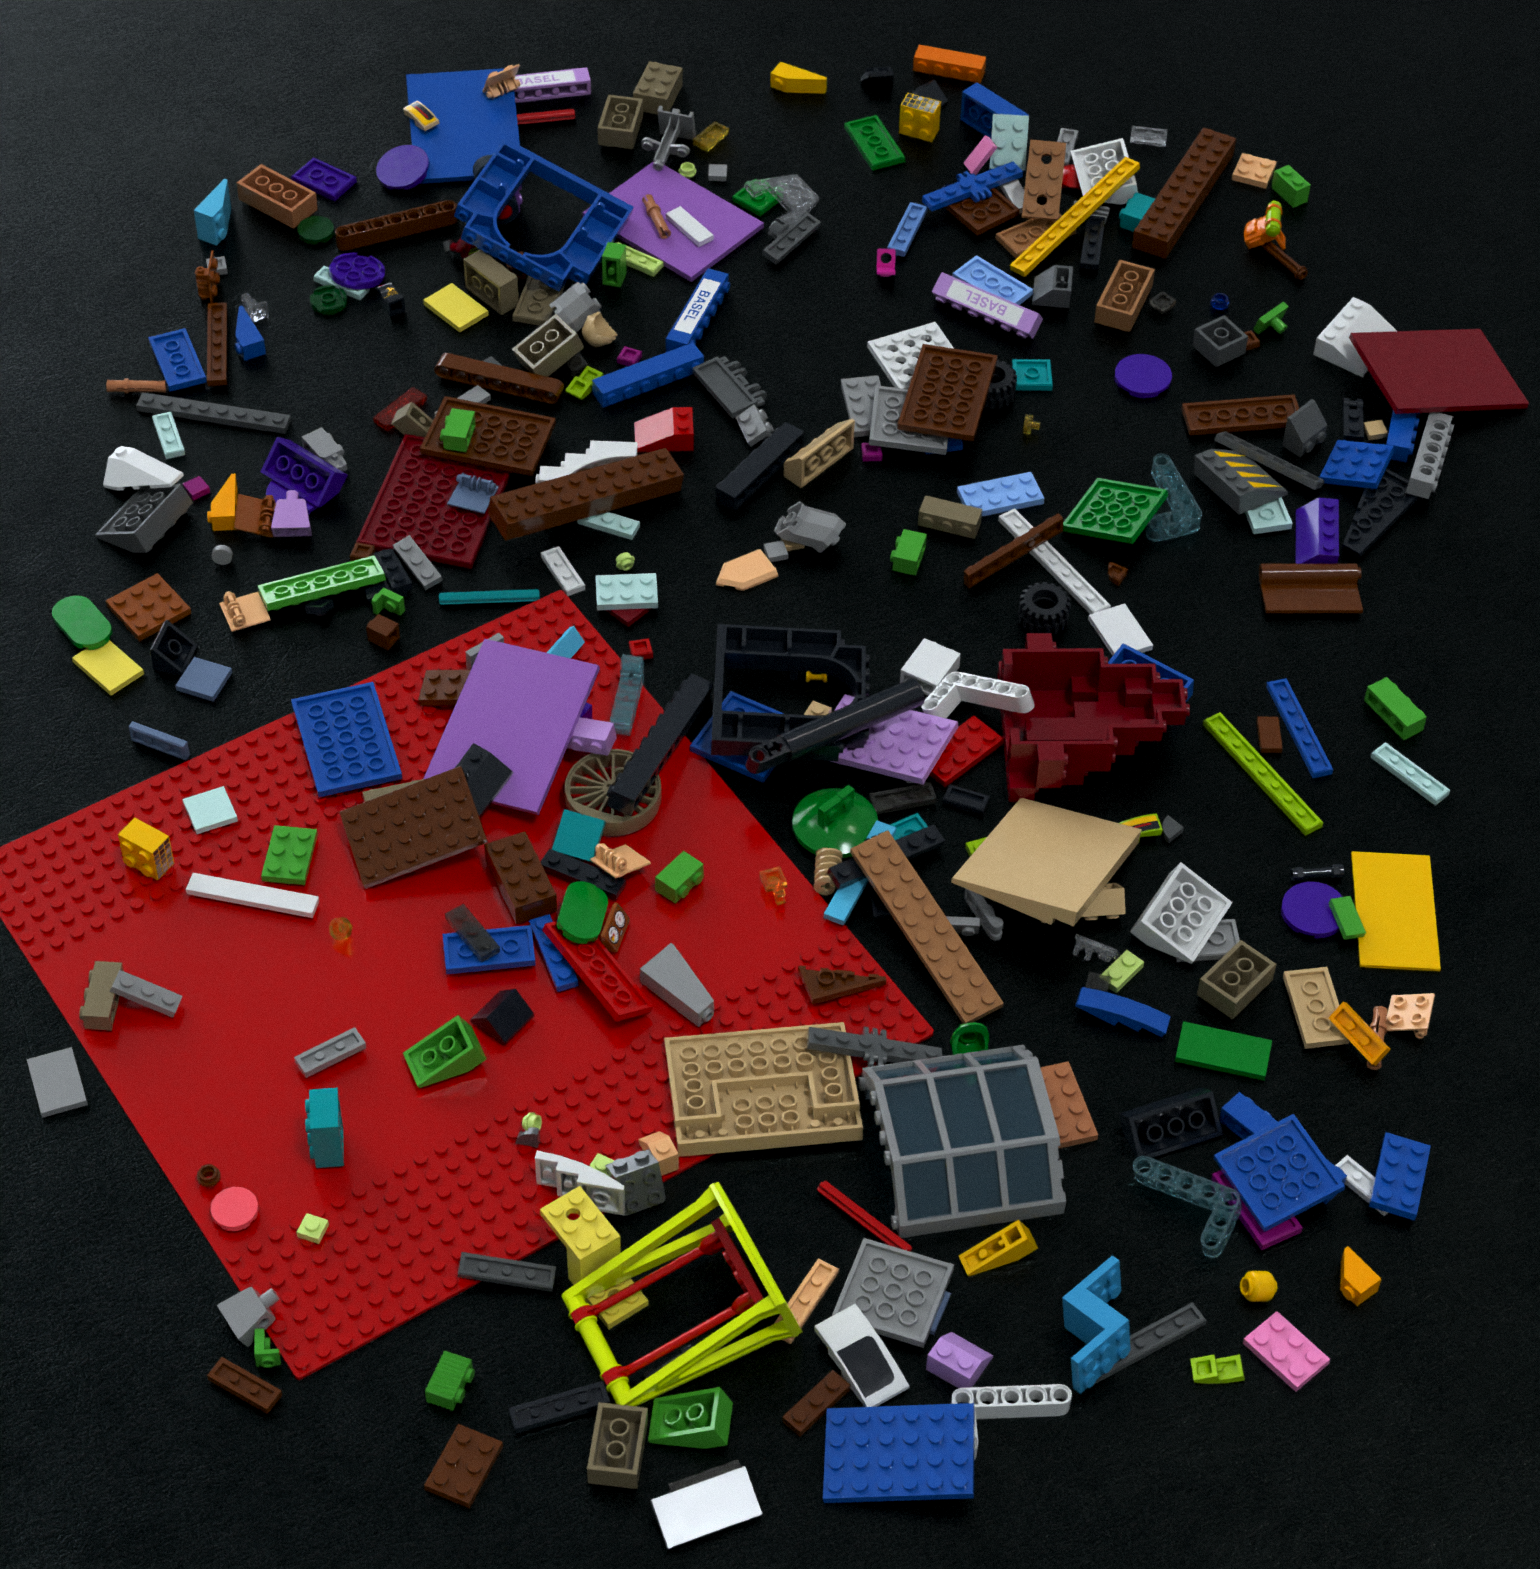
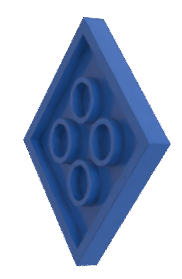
(1357, 464)

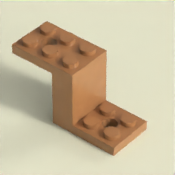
(1044, 180)

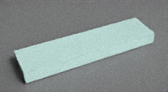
(1410, 773)

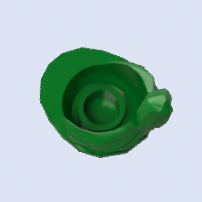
(969, 1038)

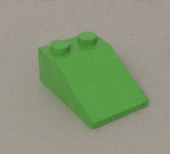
(445, 1053)
(692, 1419)

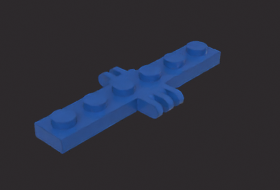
(972, 186)

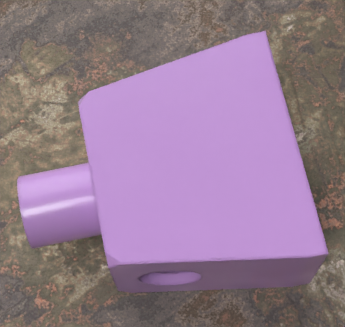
(291, 517)

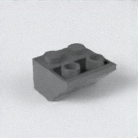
(1053, 287)

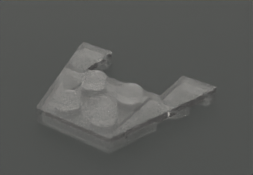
(789, 192)

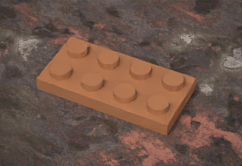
(1068, 1106)

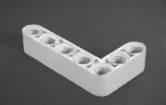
(977, 690)
(1021, 1396)

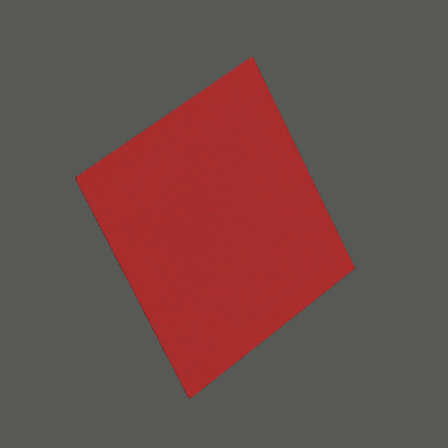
(258, 986)

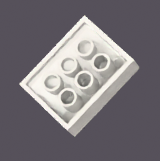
(1096, 161)
(1334, 340)
(1181, 915)

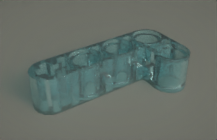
(628, 693)

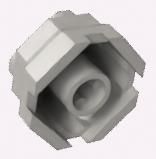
(575, 306)
(810, 527)

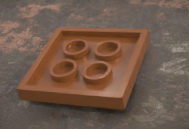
(147, 606)

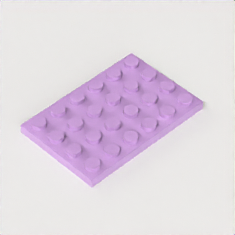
(901, 746)

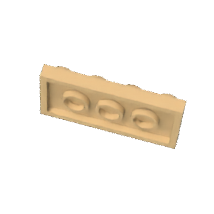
(1313, 1003)

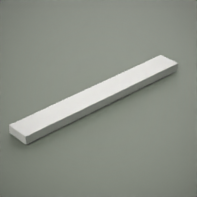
(1056, 565)

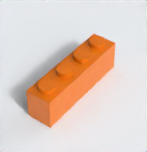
(949, 63)

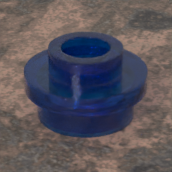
(1219, 301)

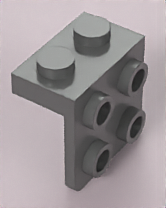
(641, 1180)

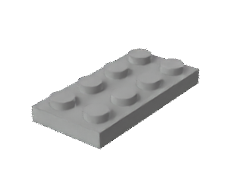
(859, 401)

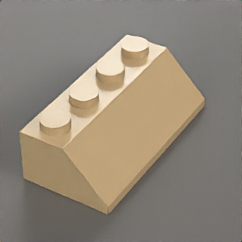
(820, 453)
(1108, 902)

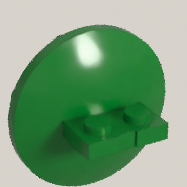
(833, 820)

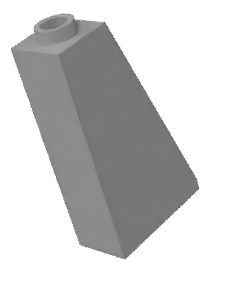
(678, 985)

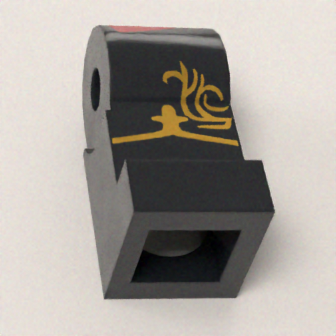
(389, 296)

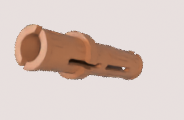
(654, 212)
(135, 386)
(1379, 1018)

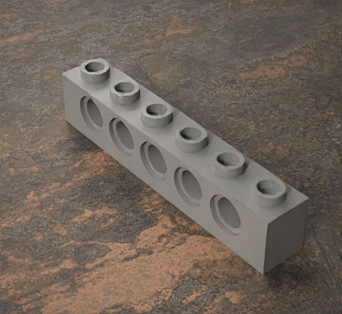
(1430, 455)

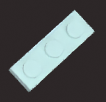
(612, 524)

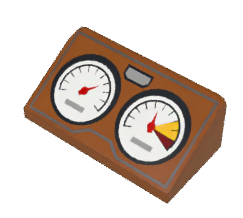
(614, 928)

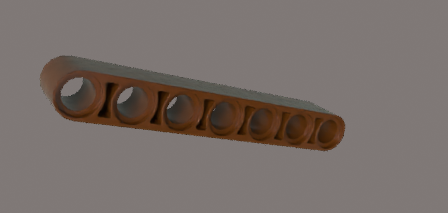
(395, 225)
(499, 378)

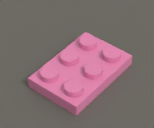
(1286, 1351)

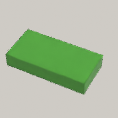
(1347, 917)

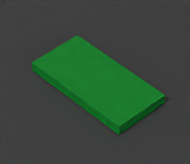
(874, 142)
(1223, 1051)

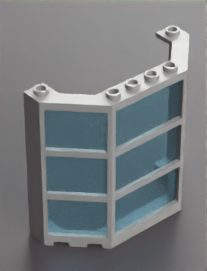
(967, 1139)

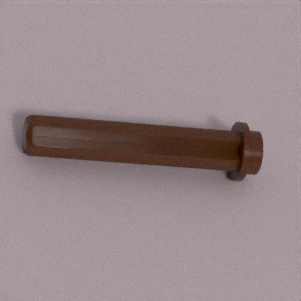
(1299, 272)

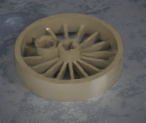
(597, 790)

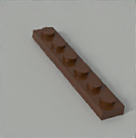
(217, 344)
(1013, 550)

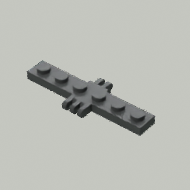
(870, 1047)

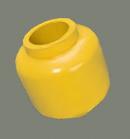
(1258, 1286)

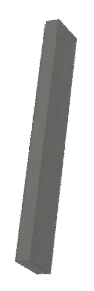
(1270, 460)
(1159, 1335)

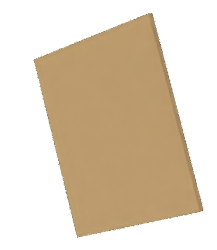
(1047, 861)
(760, 1091)

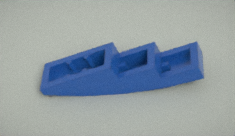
(1123, 1010)

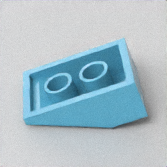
(214, 214)

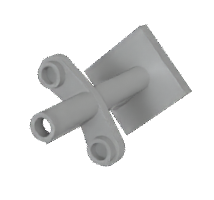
(672, 126)

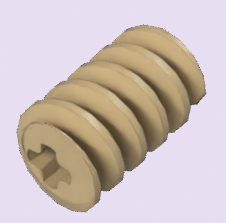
(825, 859)

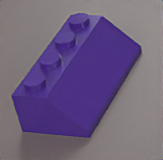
(303, 472)
(1317, 532)

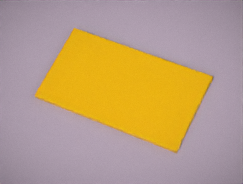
(1396, 911)

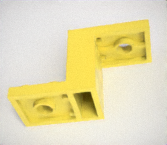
(589, 1245)

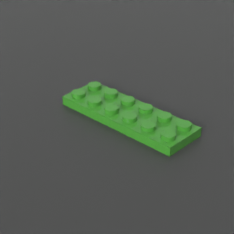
(321, 583)

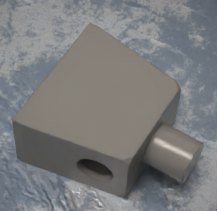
(248, 1312)

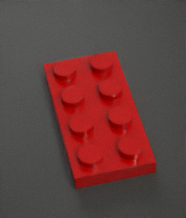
(967, 747)

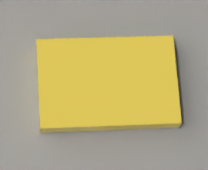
(455, 307)
(108, 667)

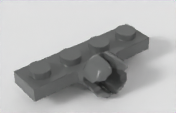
(788, 236)

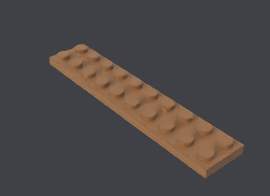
(926, 928)

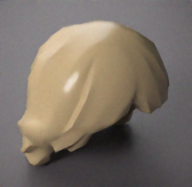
(597, 331)

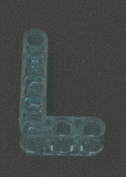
(1185, 512)
(1194, 1195)

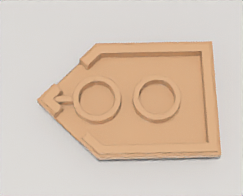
(747, 571)

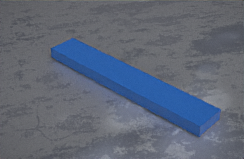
(1299, 728)

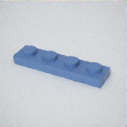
(907, 228)

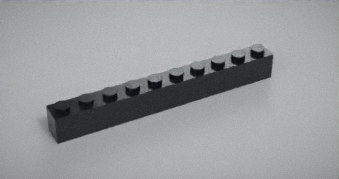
(659, 745)

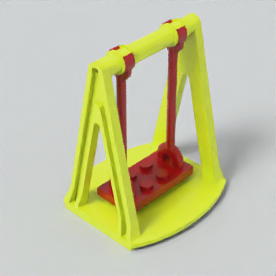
(641, 1258)

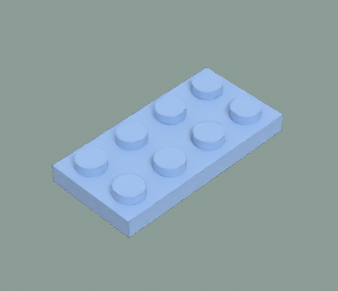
(993, 280)
(1002, 494)

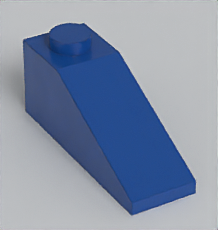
(248, 339)

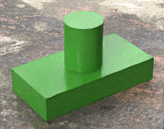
(1272, 319)

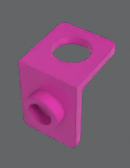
(886, 269)

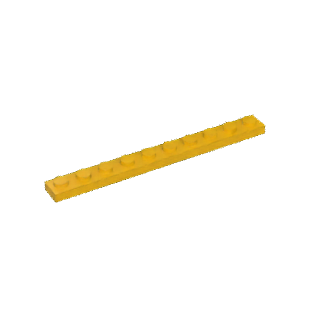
(1074, 216)

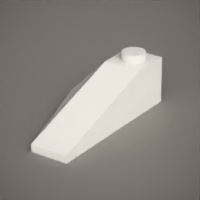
(136, 469)

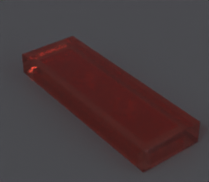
(387, 415)

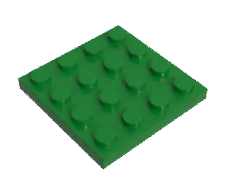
(1115, 510)

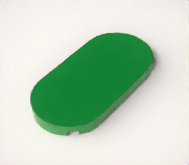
(82, 622)
(582, 912)

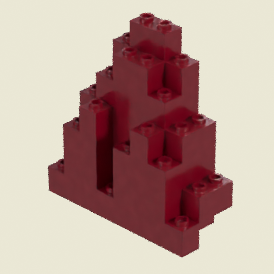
(1080, 713)

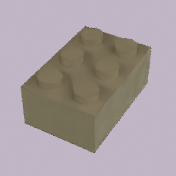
(659, 86)
(620, 122)
(491, 282)
(548, 347)
(1236, 979)
(617, 1445)

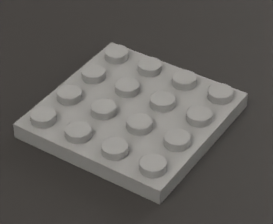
(884, 431)
(896, 1290)

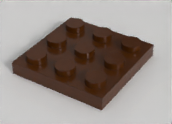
(984, 214)

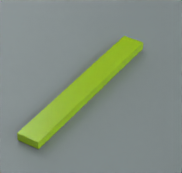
(1263, 774)

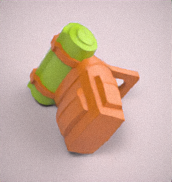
(1265, 228)

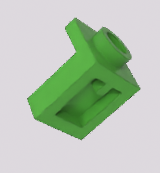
(389, 601)
(264, 1355)

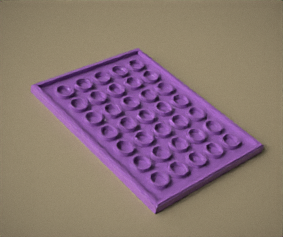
(671, 190)
(522, 712)

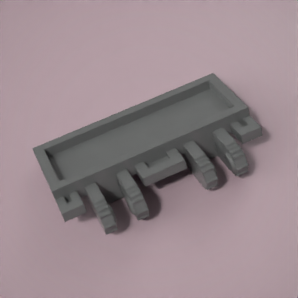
(728, 385)

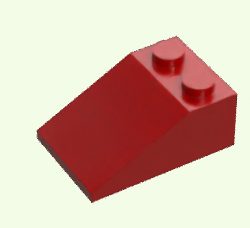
(667, 430)

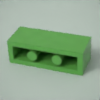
(1395, 708)

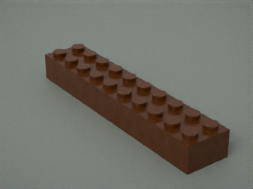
(1183, 193)
(585, 494)

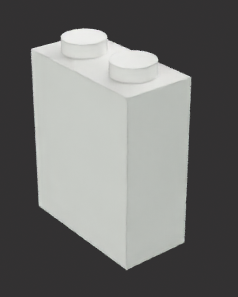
(930, 665)

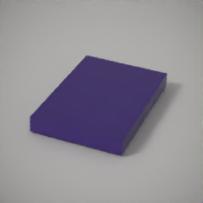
(324, 179)

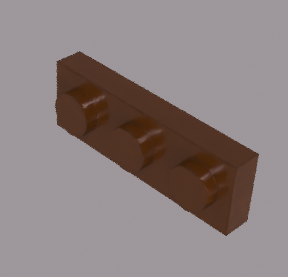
(244, 1385)
(815, 1403)

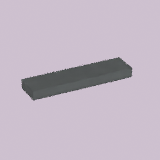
(506, 1271)

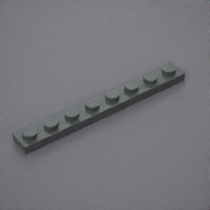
(214, 413)

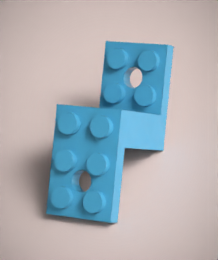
(1096, 1324)

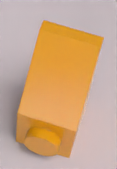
(1357, 1278)

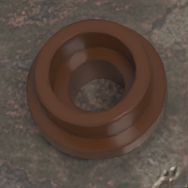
(208, 1170)

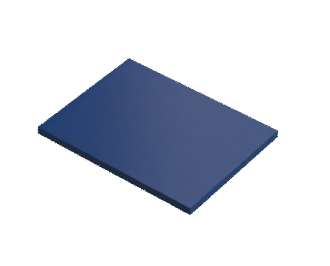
(467, 119)

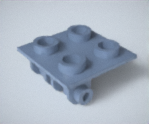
(472, 493)

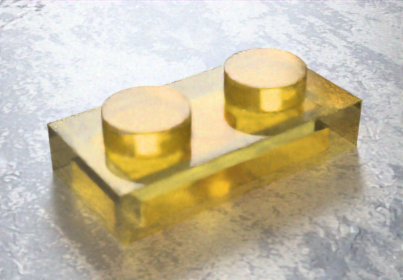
(711, 136)

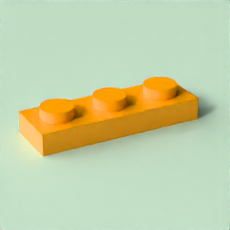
(1359, 1033)

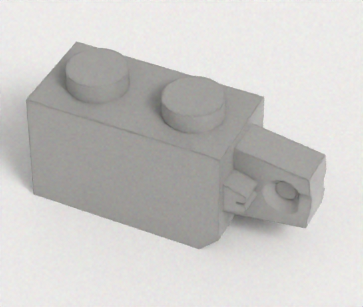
(323, 446)

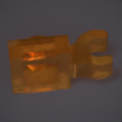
(775, 881)

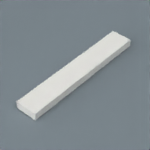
(252, 895)

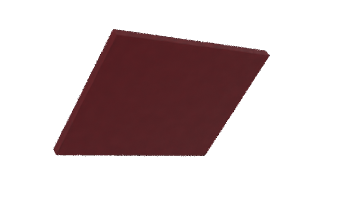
(1438, 371)
(416, 505)

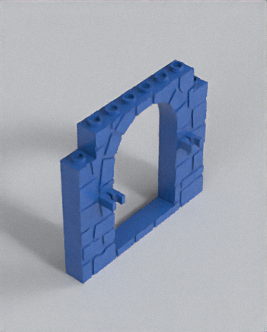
(497, 186)

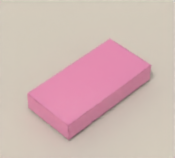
(980, 155)

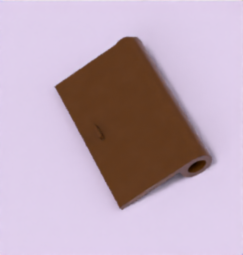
(1310, 588)

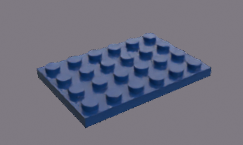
(346, 739)
(899, 1453)

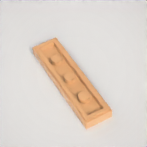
(810, 1292)

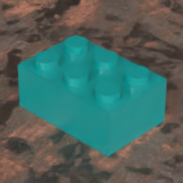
(325, 1127)

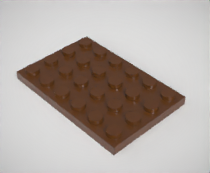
(947, 392)
(500, 440)
(413, 827)

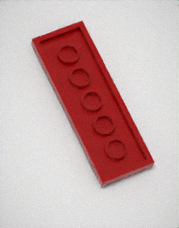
(601, 975)

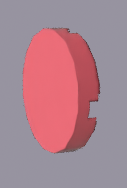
(234, 1208)

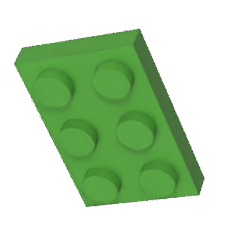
(289, 855)

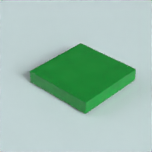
(757, 205)

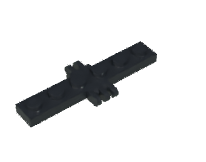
(911, 845)

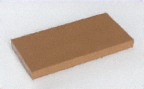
(1021, 236)

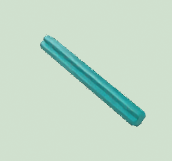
(489, 596)

